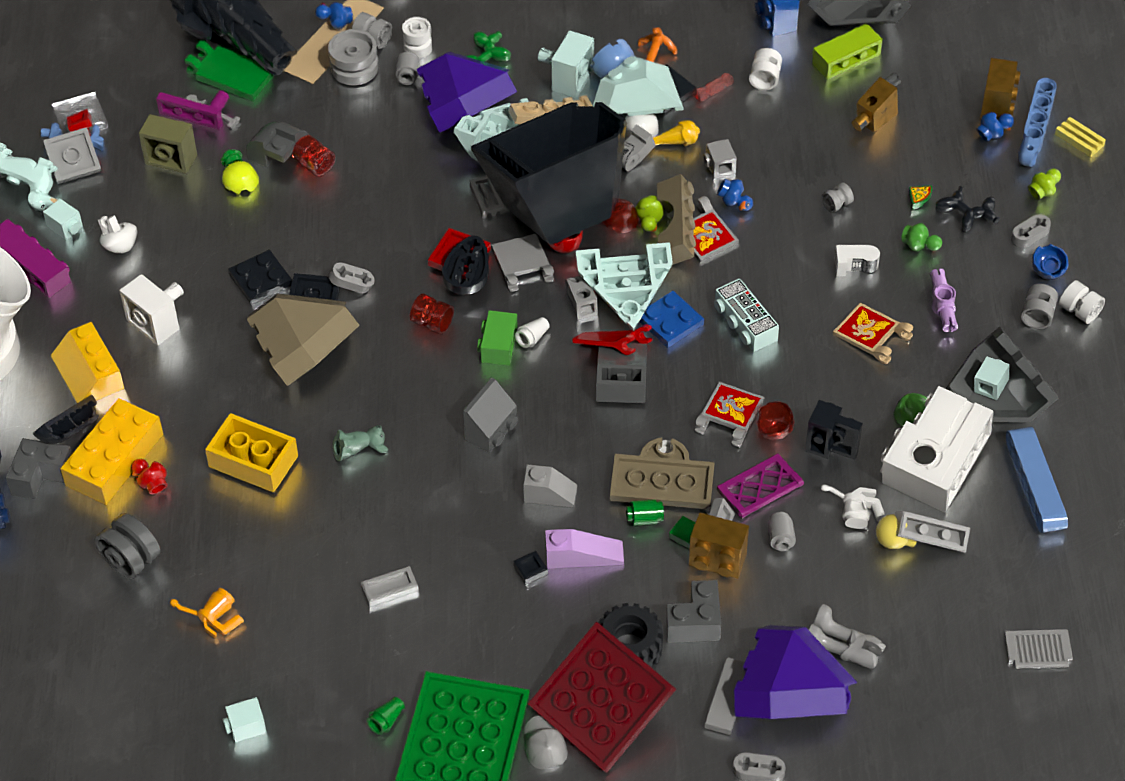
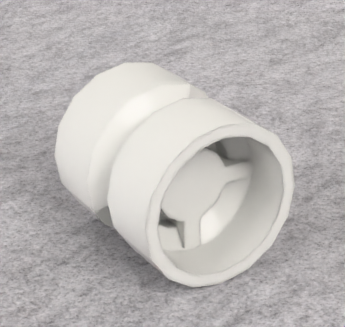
(417, 36)
(765, 69)
(1084, 303)

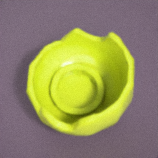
(240, 177)

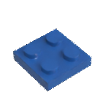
(671, 319)

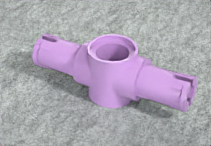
(943, 300)

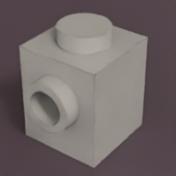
(720, 158)

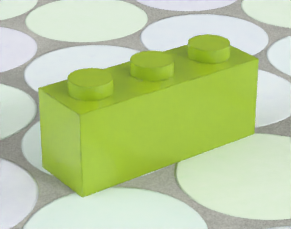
(846, 51)

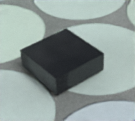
(530, 567)

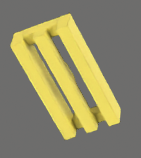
(1082, 134)

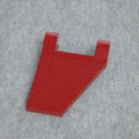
(615, 339)

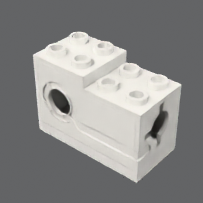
(937, 449)

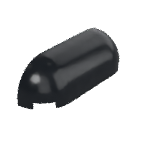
(68, 422)

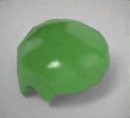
(909, 407)

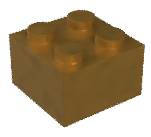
(1000, 87)
(718, 545)

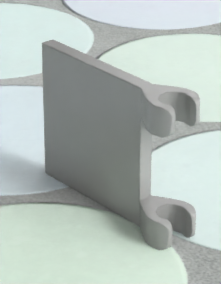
(522, 257)

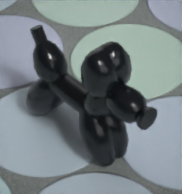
(955, 202)

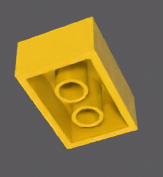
(251, 452)

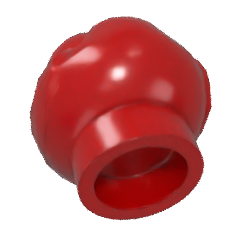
(151, 476)

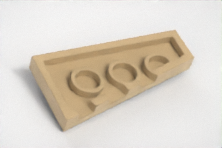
(526, 111)

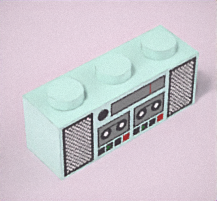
(746, 315)

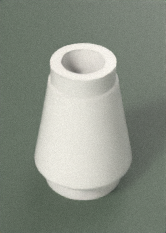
(530, 333)

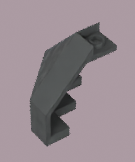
(860, 12)
(1025, 392)

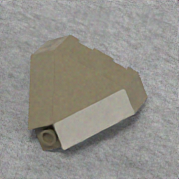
(300, 331)

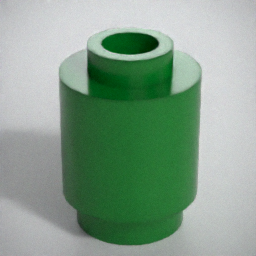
(645, 512)

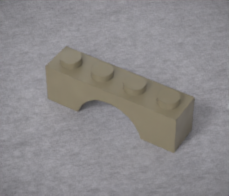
(676, 196)

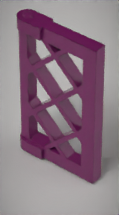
(761, 469)

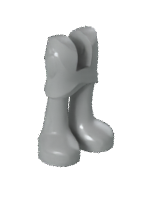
(860, 648)

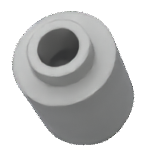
(407, 68)
(781, 531)

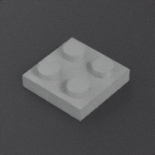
(72, 155)

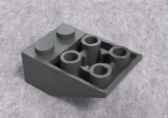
(621, 375)

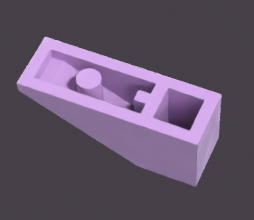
(580, 549)

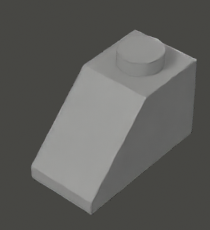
(548, 487)

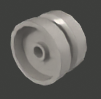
(353, 57)

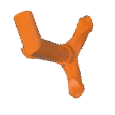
(657, 39)

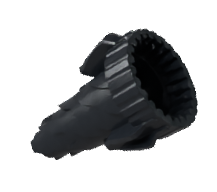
(241, 24)

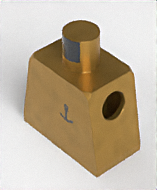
(876, 106)

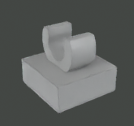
(720, 509)

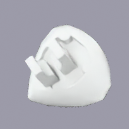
(115, 236)

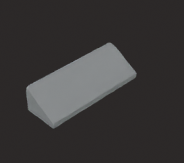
(932, 531)

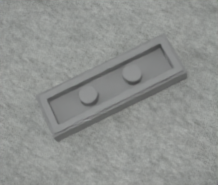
(722, 710)

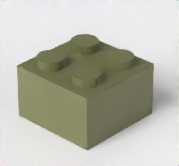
(168, 143)

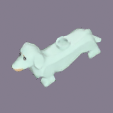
(30, 173)

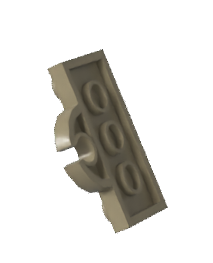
(662, 477)

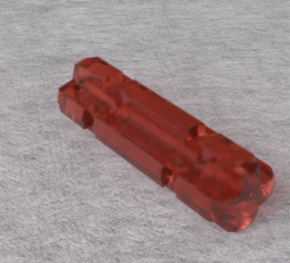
(714, 87)

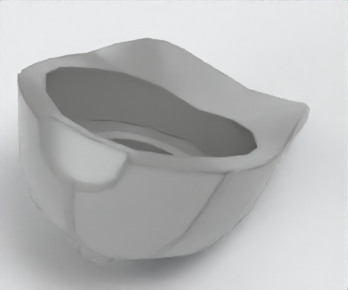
(544, 744)

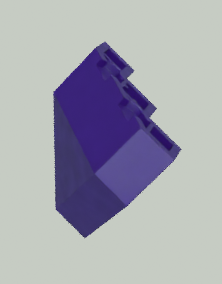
(462, 87)
(791, 677)

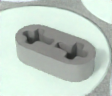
(1033, 233)
(351, 277)
(758, 767)

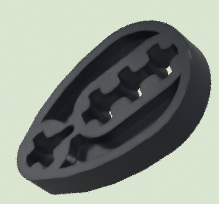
(478, 267)

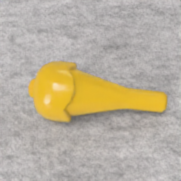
(684, 133)

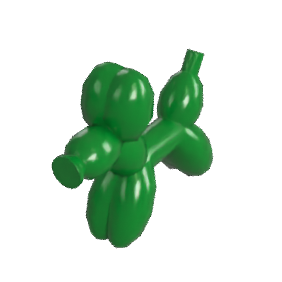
(487, 42)

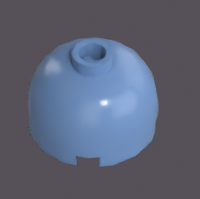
(611, 57)

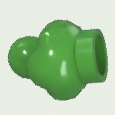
(918, 238)

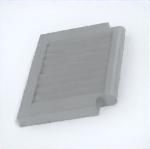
(1038, 648)

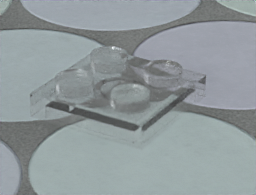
(72, 106)

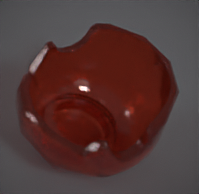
(623, 217)
(775, 420)

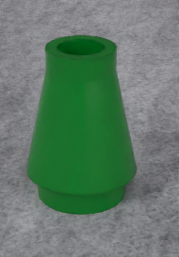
(384, 717)

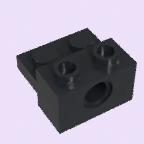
(832, 432)

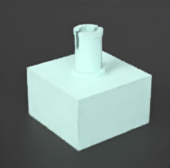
(570, 63)

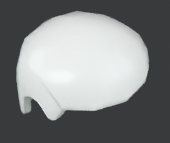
(647, 122)

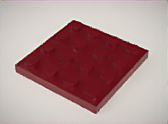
(601, 697)

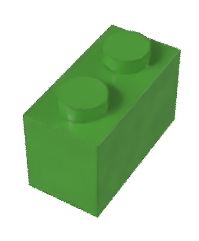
(498, 338)

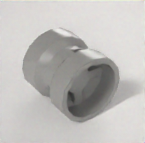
(836, 198)

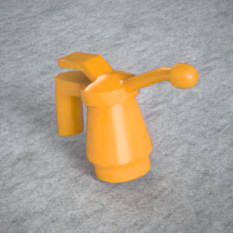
(216, 606)

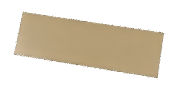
(314, 55)

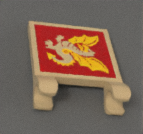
(869, 331)

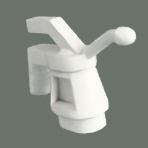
(856, 504)

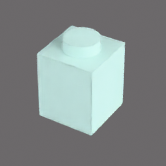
(63, 219)
(991, 378)
(244, 720)

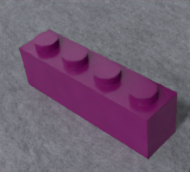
(39, 264)

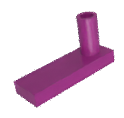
(193, 111)

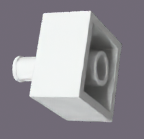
(151, 308)

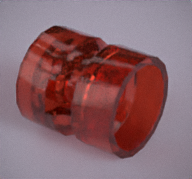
(313, 155)
(431, 313)

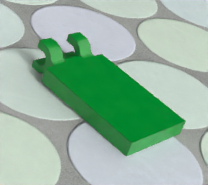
(228, 71)

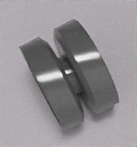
(127, 545)

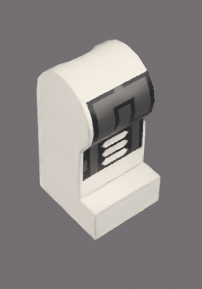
(856, 258)

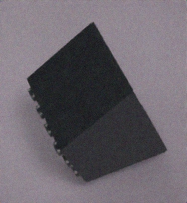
(558, 168)

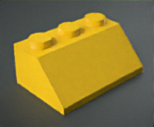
(87, 364)

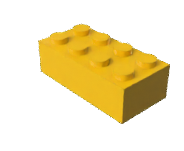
(107, 453)

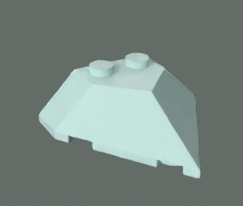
(639, 88)
(486, 125)
(626, 281)

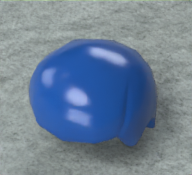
(1050, 262)

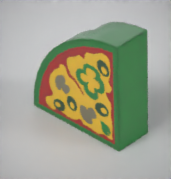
(919, 195)

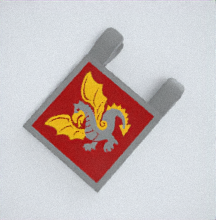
(710, 231)
(730, 408)

